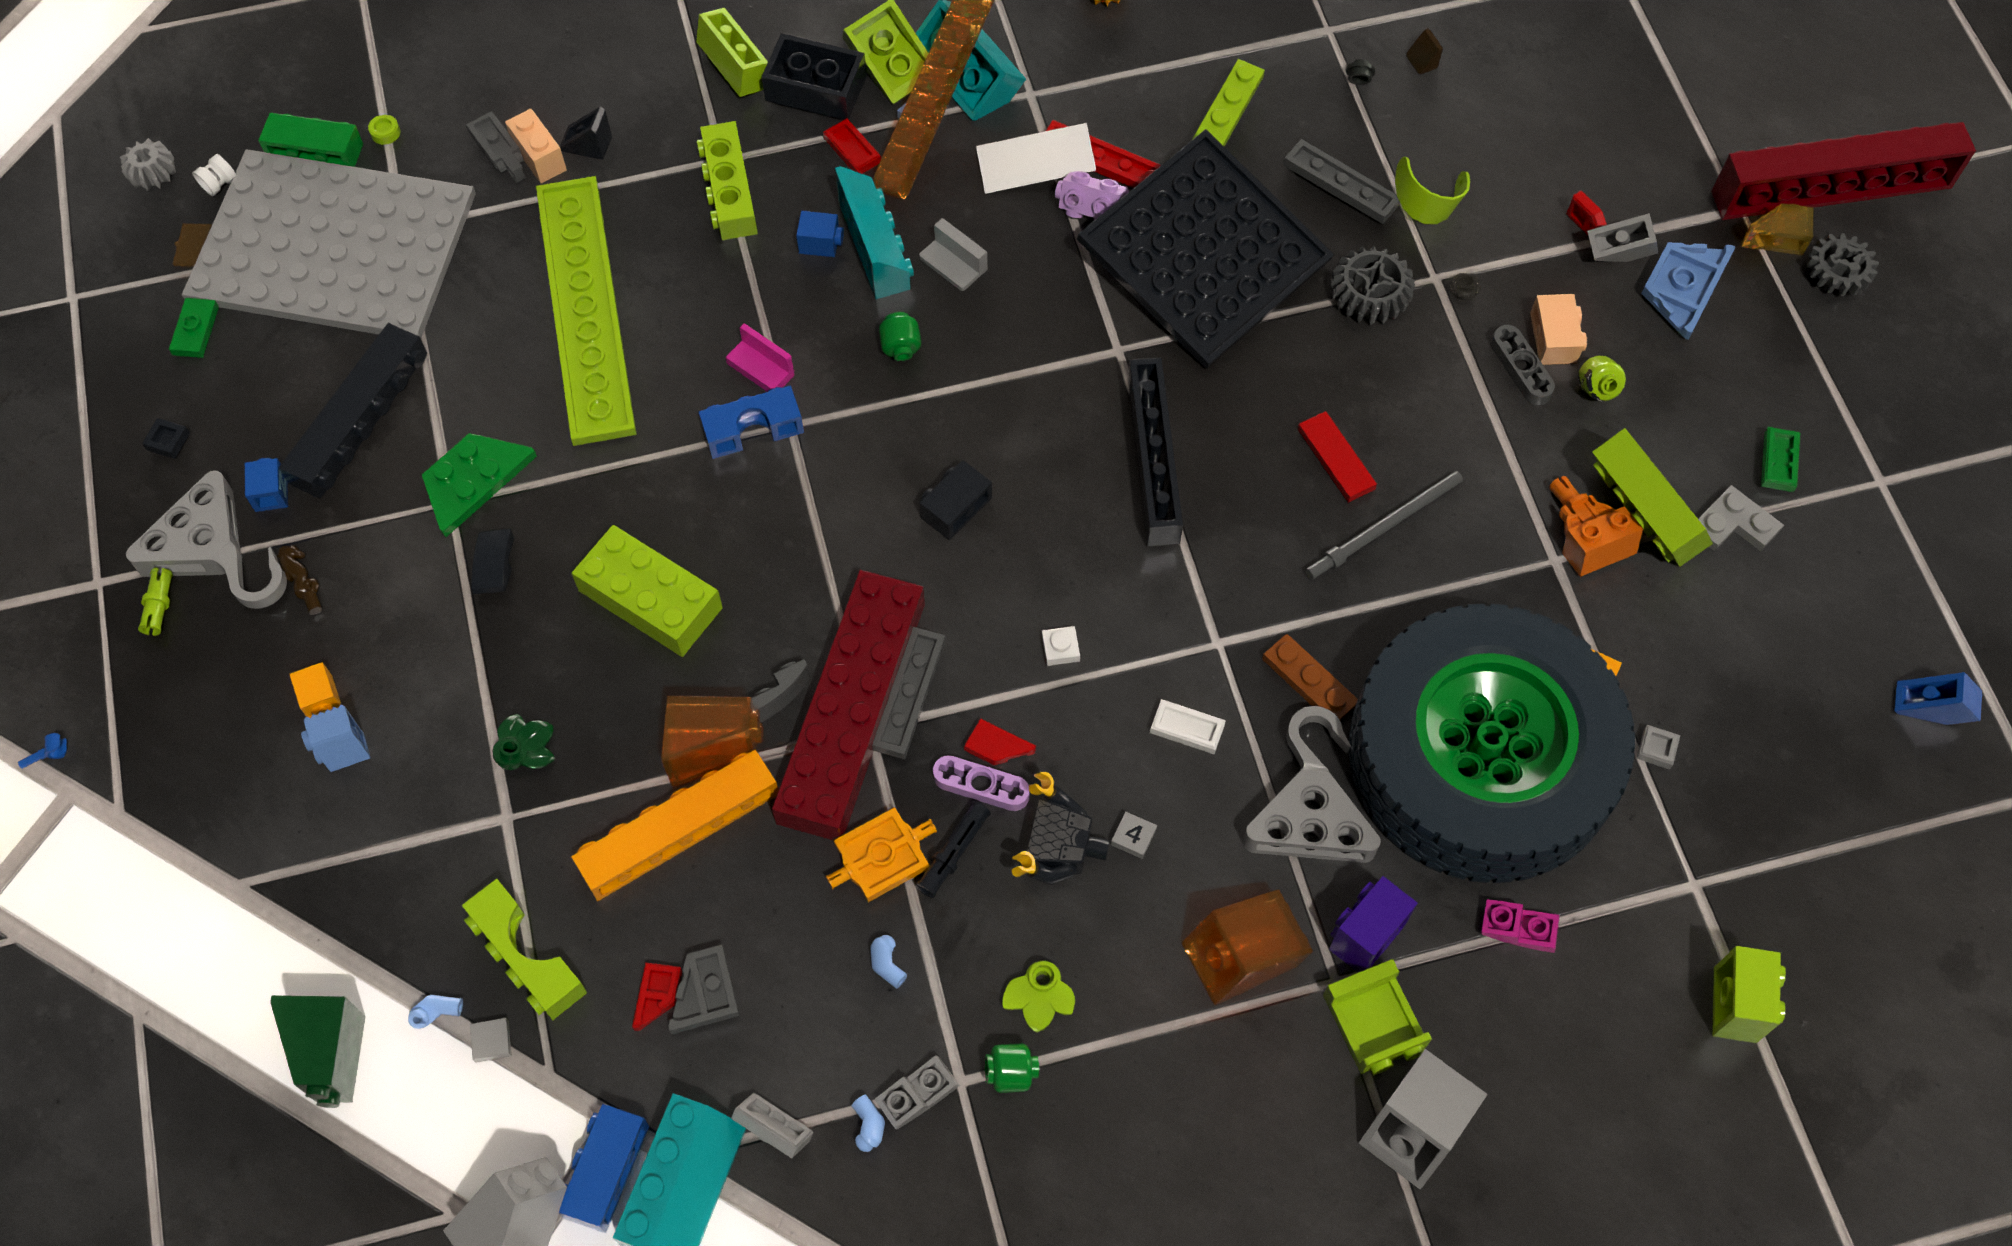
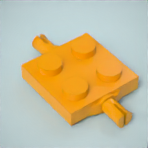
(881, 854)

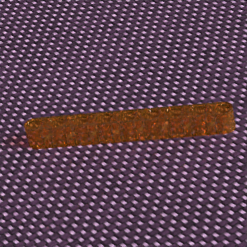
(930, 96)

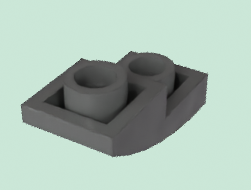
(789, 683)

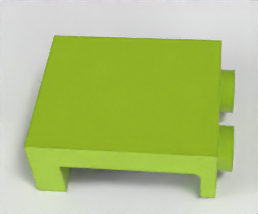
(1376, 1018)

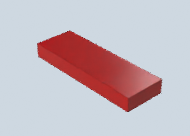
(1337, 456)

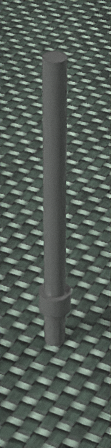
(1337, 555)

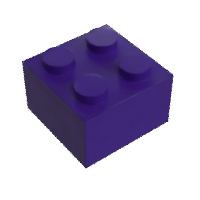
(1372, 925)

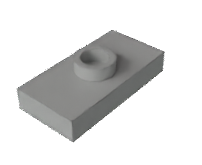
(772, 1125)

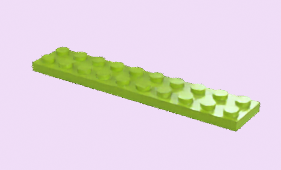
(585, 312)

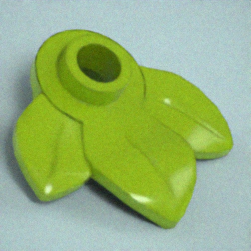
(1038, 1000)

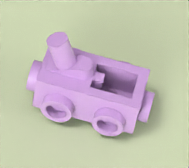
(1092, 194)

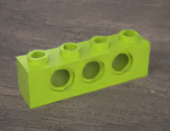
(728, 181)

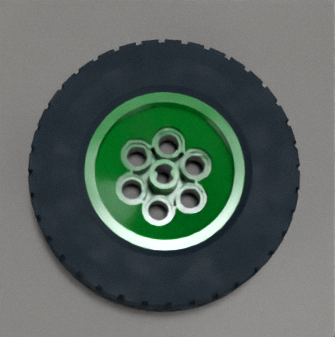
(1496, 668)

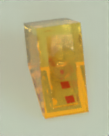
(1782, 230)

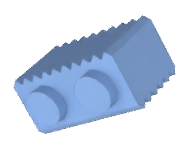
(335, 739)

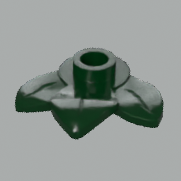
(526, 741)

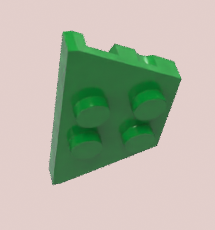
(471, 476)

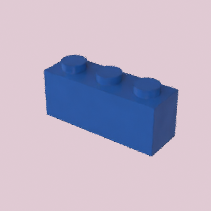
(603, 1167)

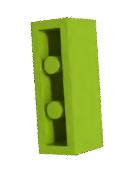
(731, 51)

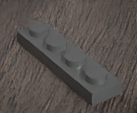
(1342, 181)
(909, 693)

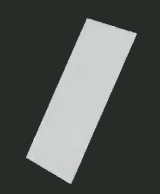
(1035, 158)

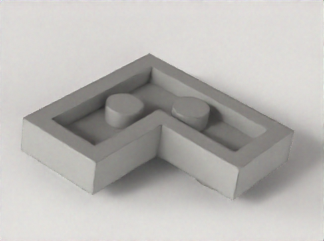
(1740, 514)

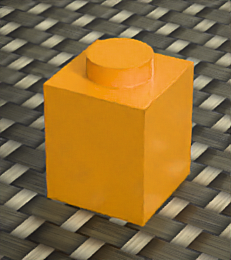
(315, 689)

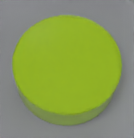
(384, 129)

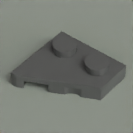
(705, 991)

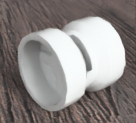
(214, 175)

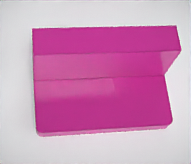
(761, 360)

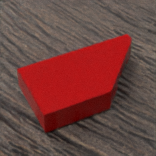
(1585, 212)
(996, 744)
(656, 993)

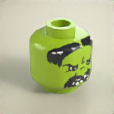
(1601, 378)

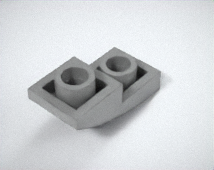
(917, 1092)

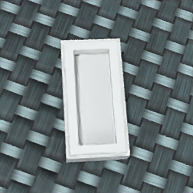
(1187, 726)

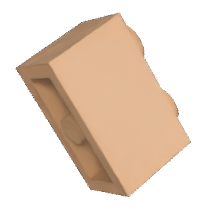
(536, 145)
(1558, 329)

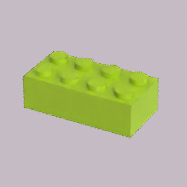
(1652, 497)
(647, 590)

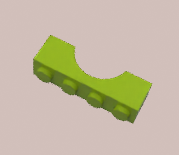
(549, 981)

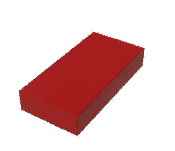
(852, 146)

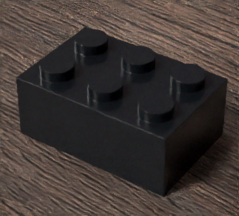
(814, 76)

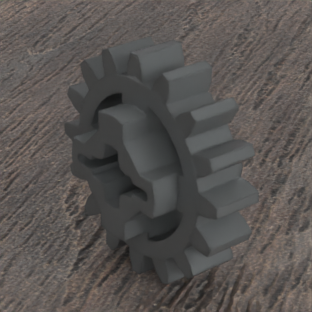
(1842, 264)

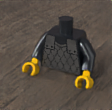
(1058, 837)

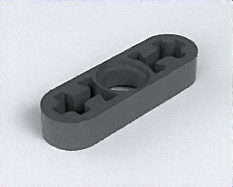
(1523, 378)

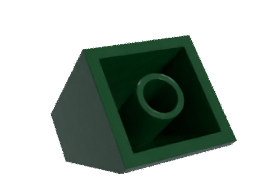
(321, 1044)

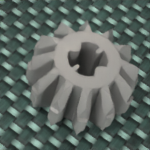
(147, 164)

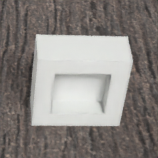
(1060, 646)

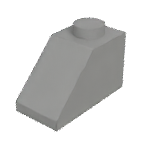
(1624, 240)

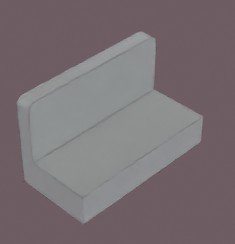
(955, 256)

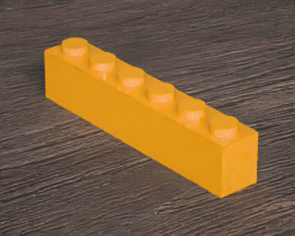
(675, 824)

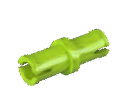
(155, 601)

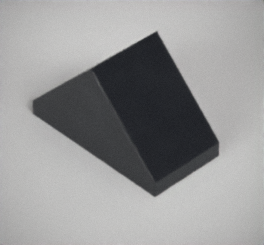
(588, 135)

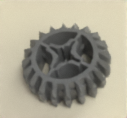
(1388, 295)

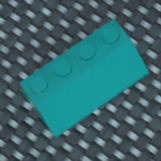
(988, 76)
(873, 233)
(680, 1177)

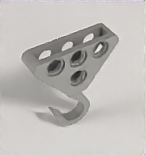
(184, 547)
(1314, 782)

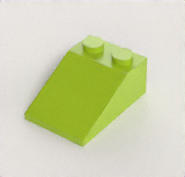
(890, 48)

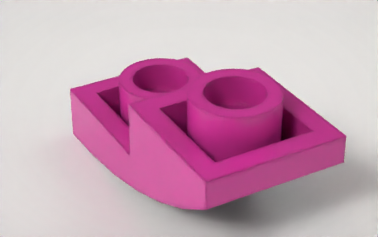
(1520, 927)

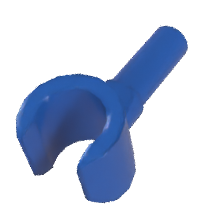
(53, 749)

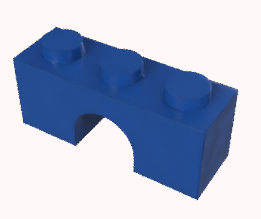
(771, 409)

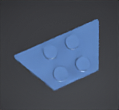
(1685, 282)

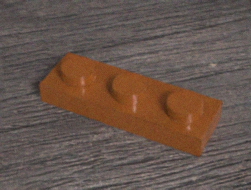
(1309, 677)

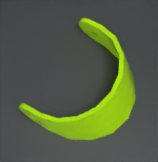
(1420, 202)

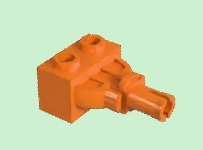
(1594, 530)

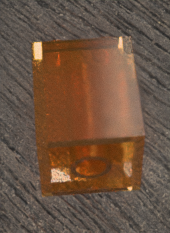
(707, 734)
(1246, 945)

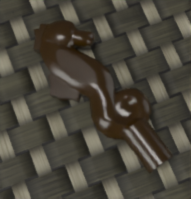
(303, 587)

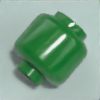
(899, 336)
(1011, 1068)

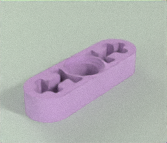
(1007, 781)

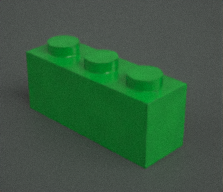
(311, 139)

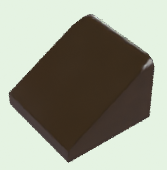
(1425, 52)

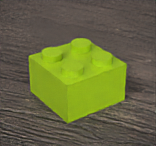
(1748, 994)

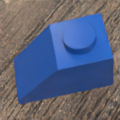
(1940, 699)

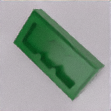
(194, 327)
(1780, 459)

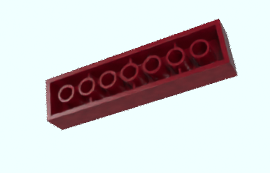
(1843, 170)
(848, 707)

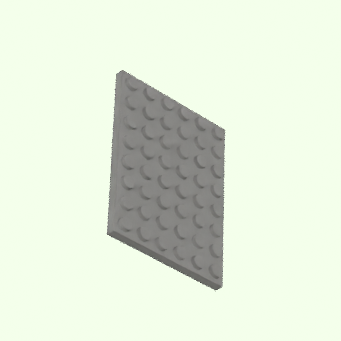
(330, 244)

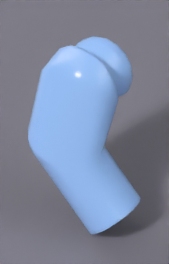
(881, 961)
(431, 1008)
(872, 1124)

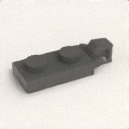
(497, 145)

